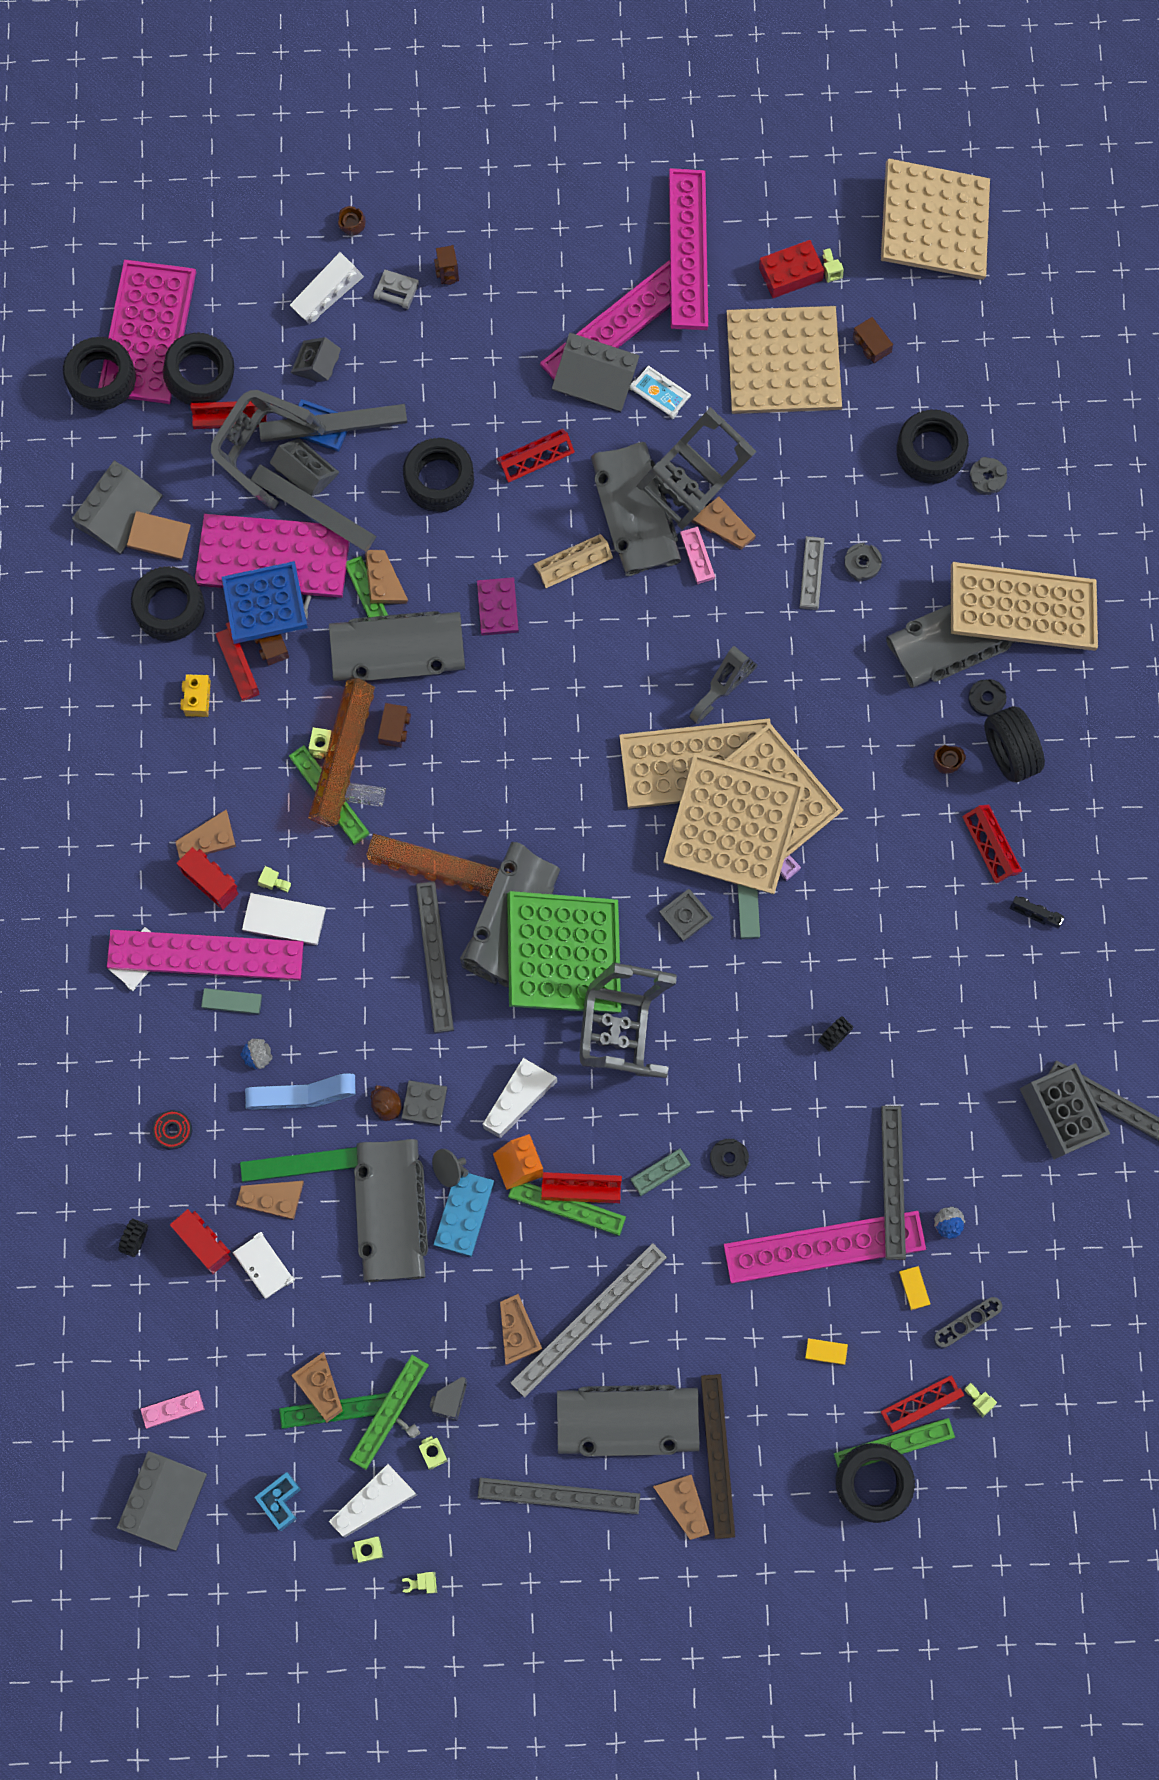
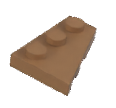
(722, 521)
(382, 579)
(209, 837)
(272, 1198)
(518, 1331)
(319, 1387)
(684, 1504)

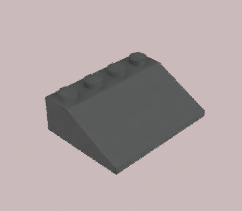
(595, 372)
(112, 506)
(1064, 1111)
(162, 1500)

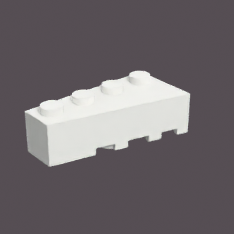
(326, 288)
(523, 1090)
(378, 1497)

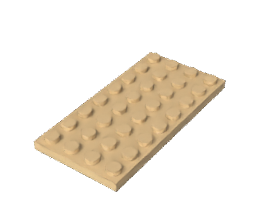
(1024, 606)
(660, 760)

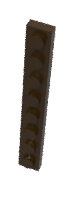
(718, 1456)

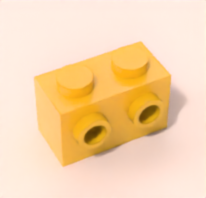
(196, 695)

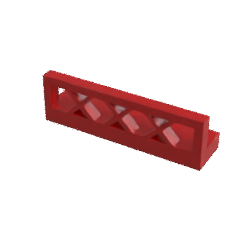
(214, 414)
(534, 448)
(237, 664)
(998, 843)
(581, 1187)
(928, 1409)

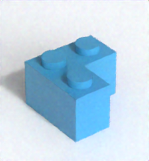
(274, 1498)

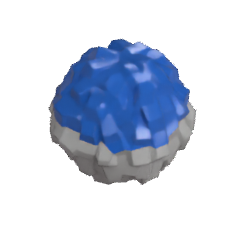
(256, 1053)
(949, 1222)

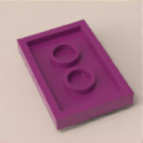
(497, 606)

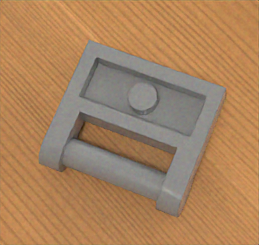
(396, 284)

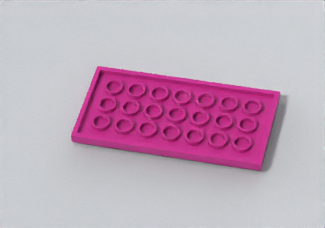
(146, 320)
(247, 544)

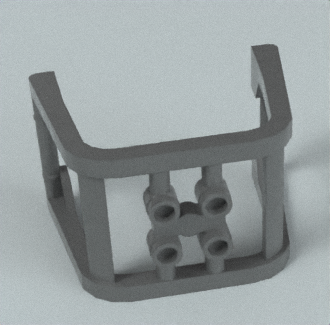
(244, 427)
(668, 474)
(595, 991)

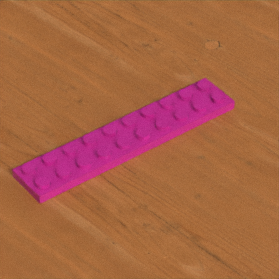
(688, 249)
(625, 316)
(205, 955)
(816, 1248)

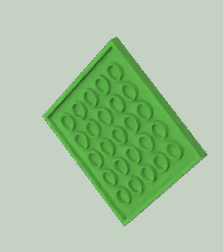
(559, 949)

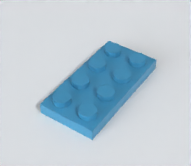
(464, 1214)

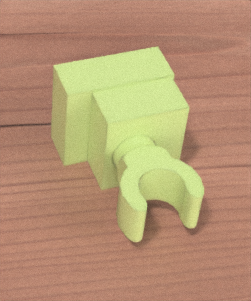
(832, 268)
(269, 880)
(983, 1403)
(425, 1581)

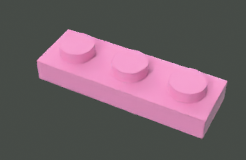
(697, 555)
(172, 1409)

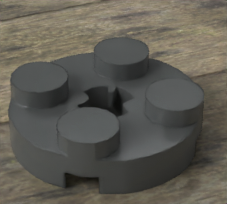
(992, 466)
(872, 566)

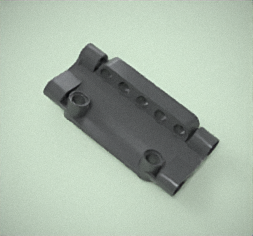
(631, 512)
(397, 645)
(932, 652)
(528, 875)
(391, 1210)
(627, 1420)

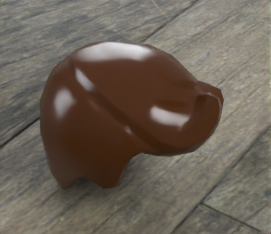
(351, 220)
(948, 759)
(385, 1103)

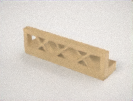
(574, 561)

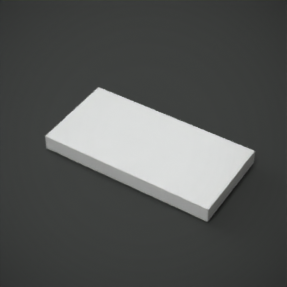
(284, 919)

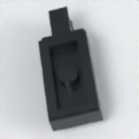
(1036, 912)

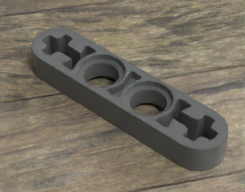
(968, 1323)

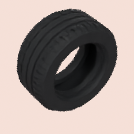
(206, 346)
(98, 349)
(938, 422)
(434, 450)
(171, 628)
(1014, 744)
(904, 1483)

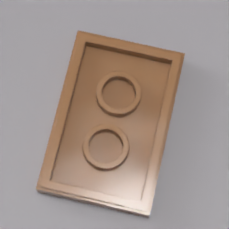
(158, 535)

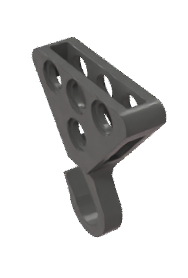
(735, 663)

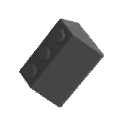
(303, 467)

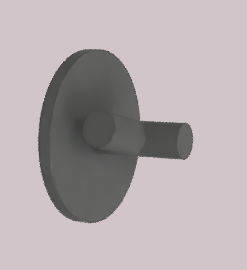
(448, 1168)

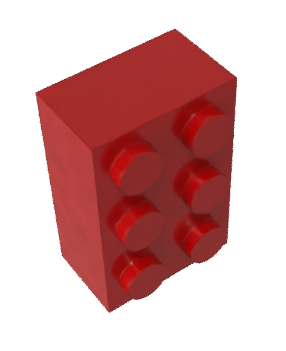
(791, 269)
(208, 877)
(201, 1240)

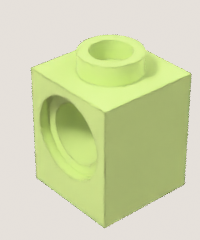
(317, 736)
(439, 1459)
(376, 1550)

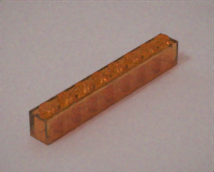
(341, 752)
(431, 864)

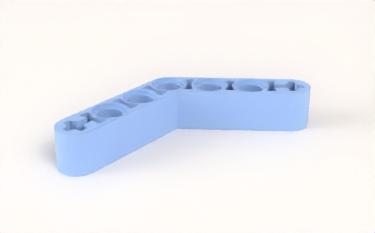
(301, 1096)

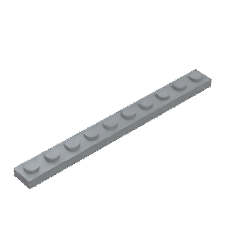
(588, 1320)

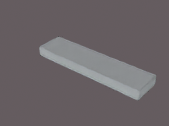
(812, 573)

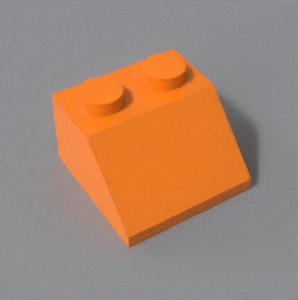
(518, 1162)

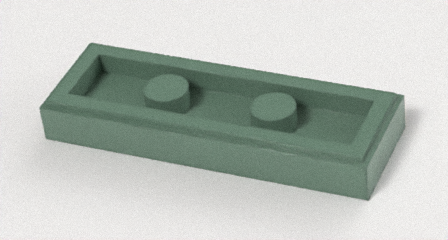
(748, 913)
(231, 1001)
(660, 1172)

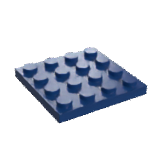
(264, 602)

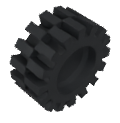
(835, 1033)
(133, 1237)

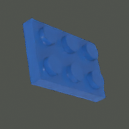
(331, 440)

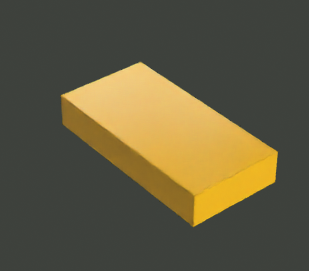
(914, 1288)
(826, 1351)

